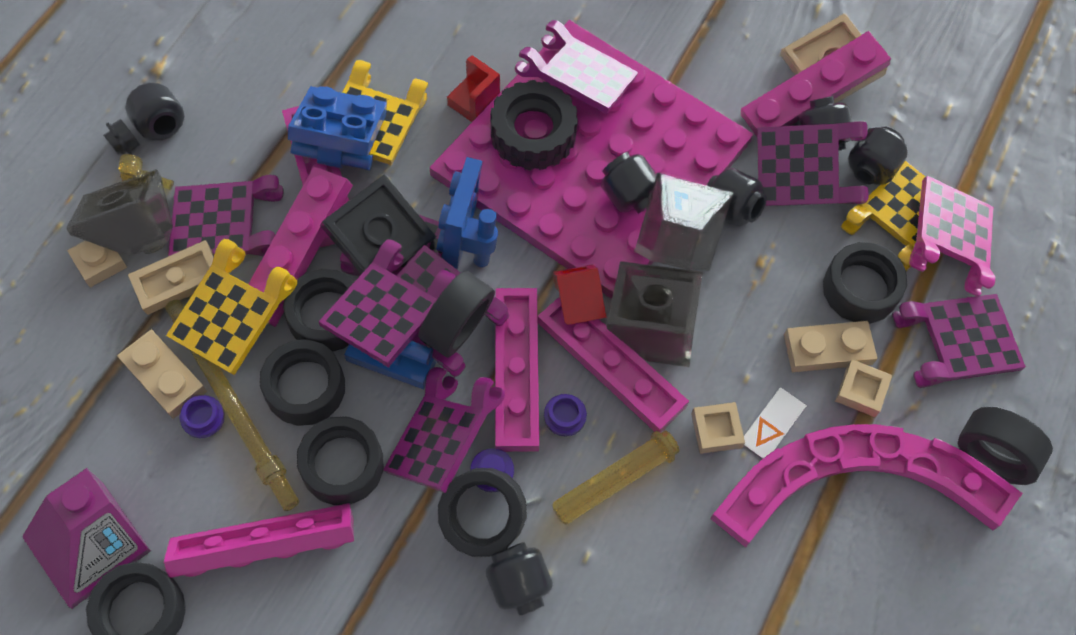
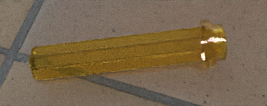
(616, 477)

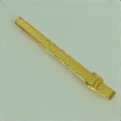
(269, 466)

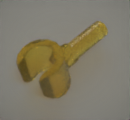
(131, 166)

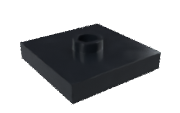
(371, 219)

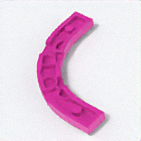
(863, 449)

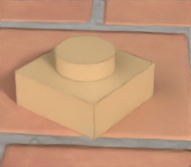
(96, 262)
(863, 388)
(717, 428)

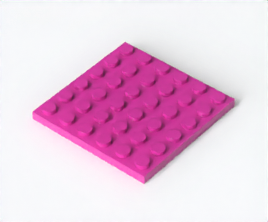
(564, 205)

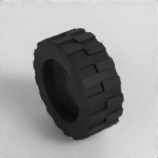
(533, 152)

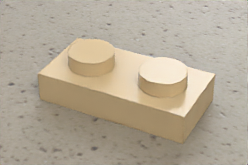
(171, 277)
(829, 346)
(161, 373)

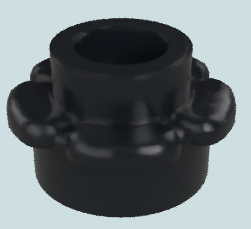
(121, 137)

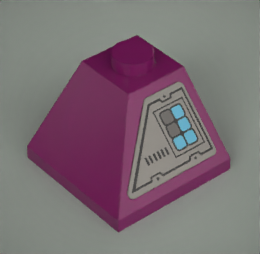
(82, 536)

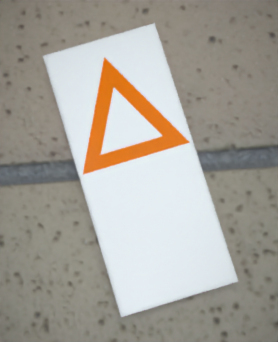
(773, 423)

